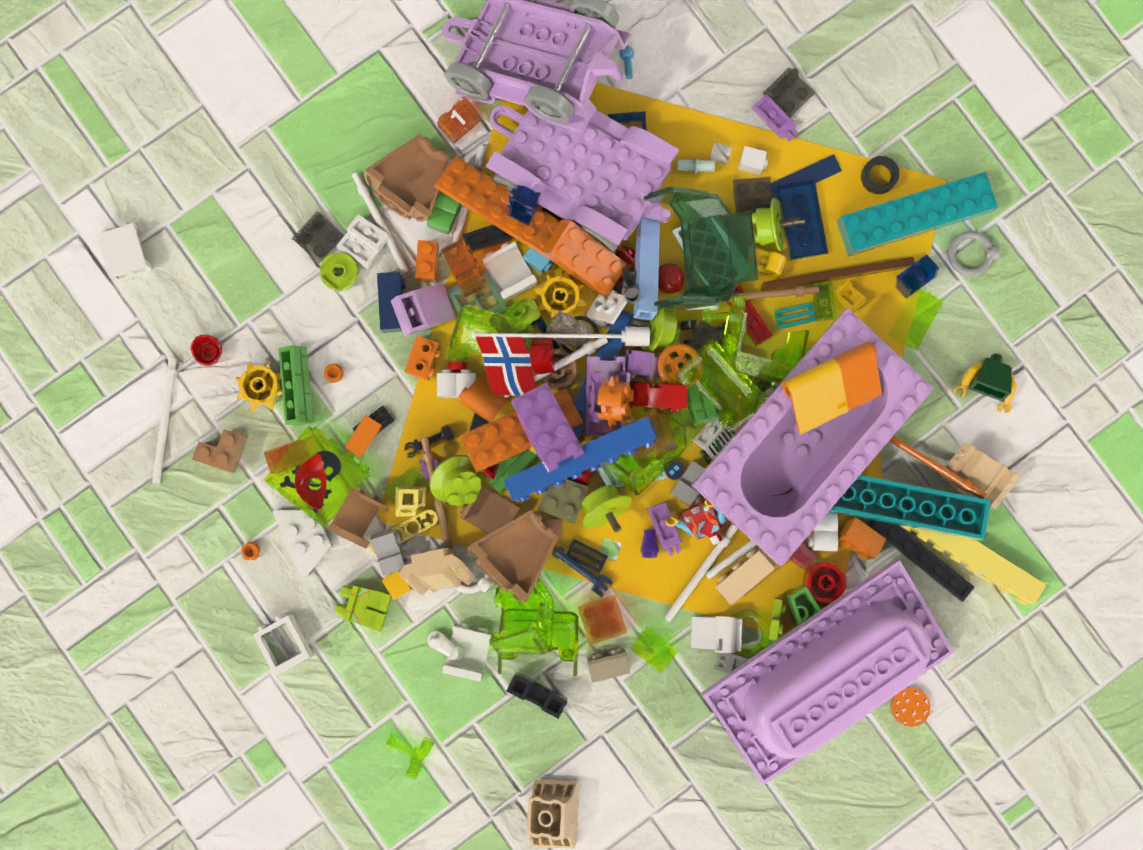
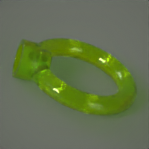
(764, 630)

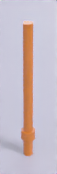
(966, 485)

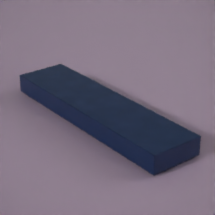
(818, 171)

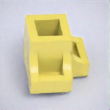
(409, 499)

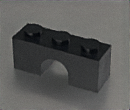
(540, 695)

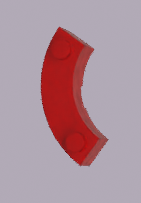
(661, 396)

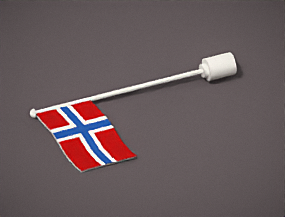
(509, 362)

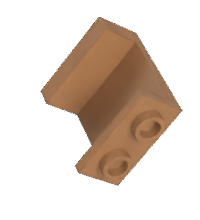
(489, 511)
(356, 516)

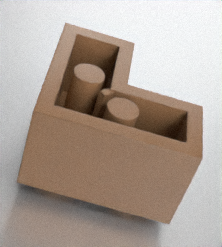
(225, 455)

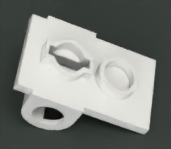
(606, 309)
(717, 633)

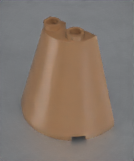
(408, 178)
(515, 554)

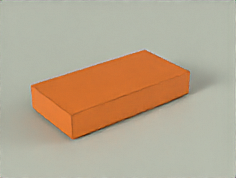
(363, 436)

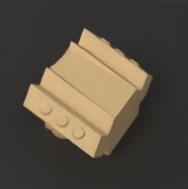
(983, 471)
(435, 571)
(553, 814)

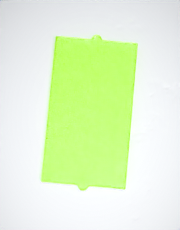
(916, 318)

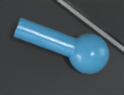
(626, 55)

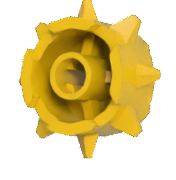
(565, 288)
(249, 386)

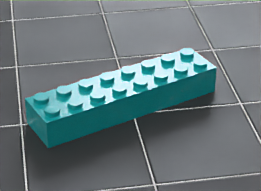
(916, 214)
(915, 507)

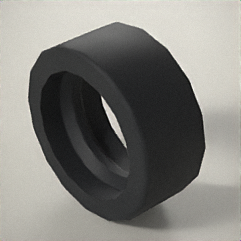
(890, 165)

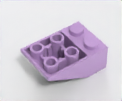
(423, 309)

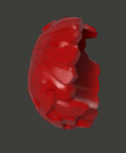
(670, 278)
(206, 350)

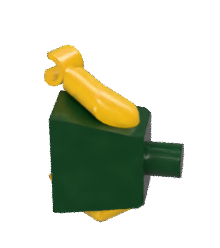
(992, 380)

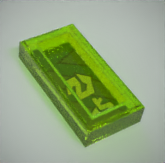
(824, 302)

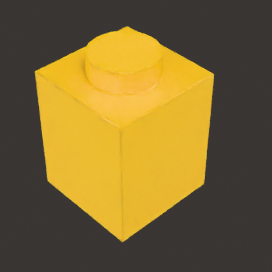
(396, 585)

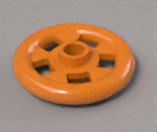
(665, 359)

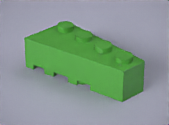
(801, 604)

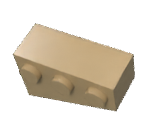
(745, 574)

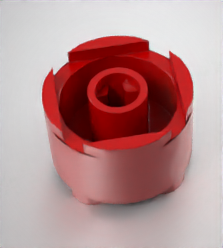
(835, 581)

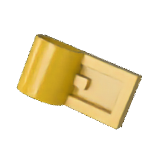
(770, 263)

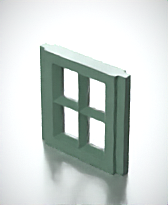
(486, 298)

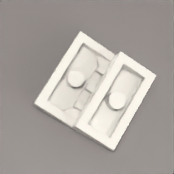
(362, 241)

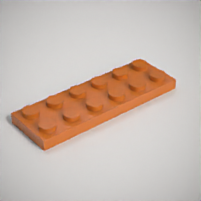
(506, 436)

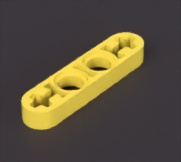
(403, 527)

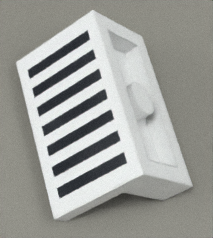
(711, 432)

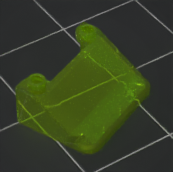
(481, 321)

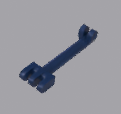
(598, 582)

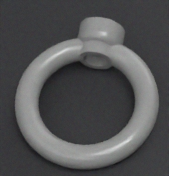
(991, 253)

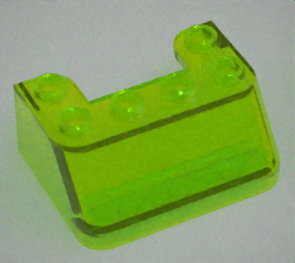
(726, 389)

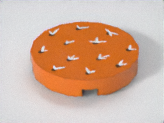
(910, 707)

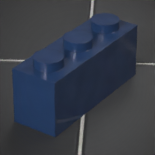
(389, 286)

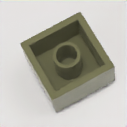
(563, 500)

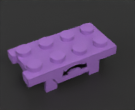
(600, 371)
(546, 426)

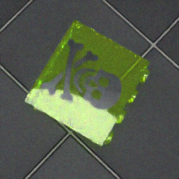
(340, 471)

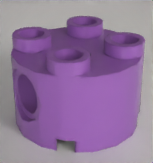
(642, 364)

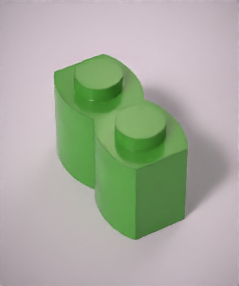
(443, 214)

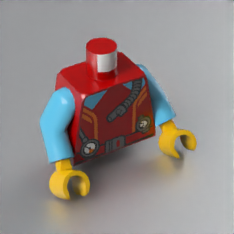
(700, 521)

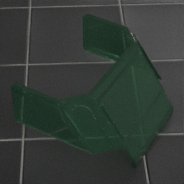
(715, 247)

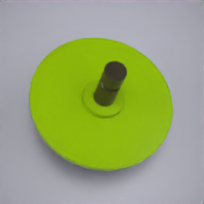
(661, 329)
(604, 507)

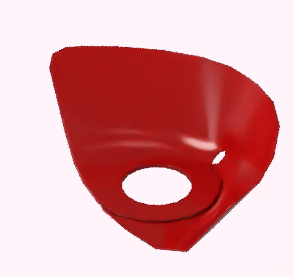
(308, 470)

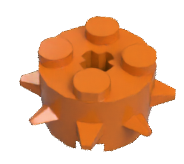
(615, 401)

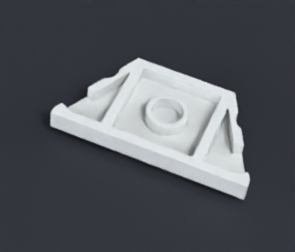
(304, 538)

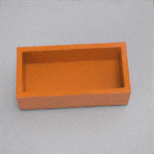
(584, 257)

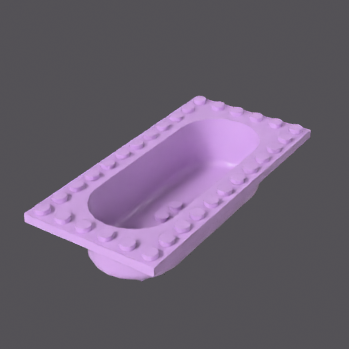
(819, 464)
(828, 672)

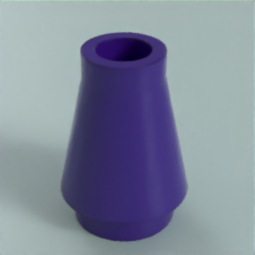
(649, 544)

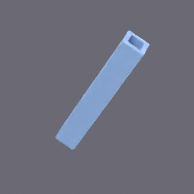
(647, 268)

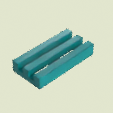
(810, 312)

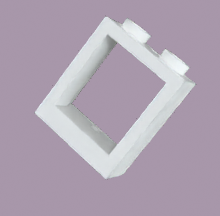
(298, 636)

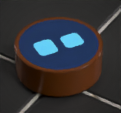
(674, 470)

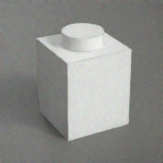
(753, 160)

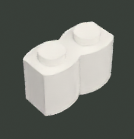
(451, 384)
(825, 535)

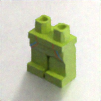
(358, 606)

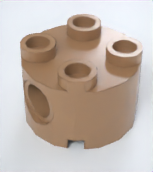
(562, 377)

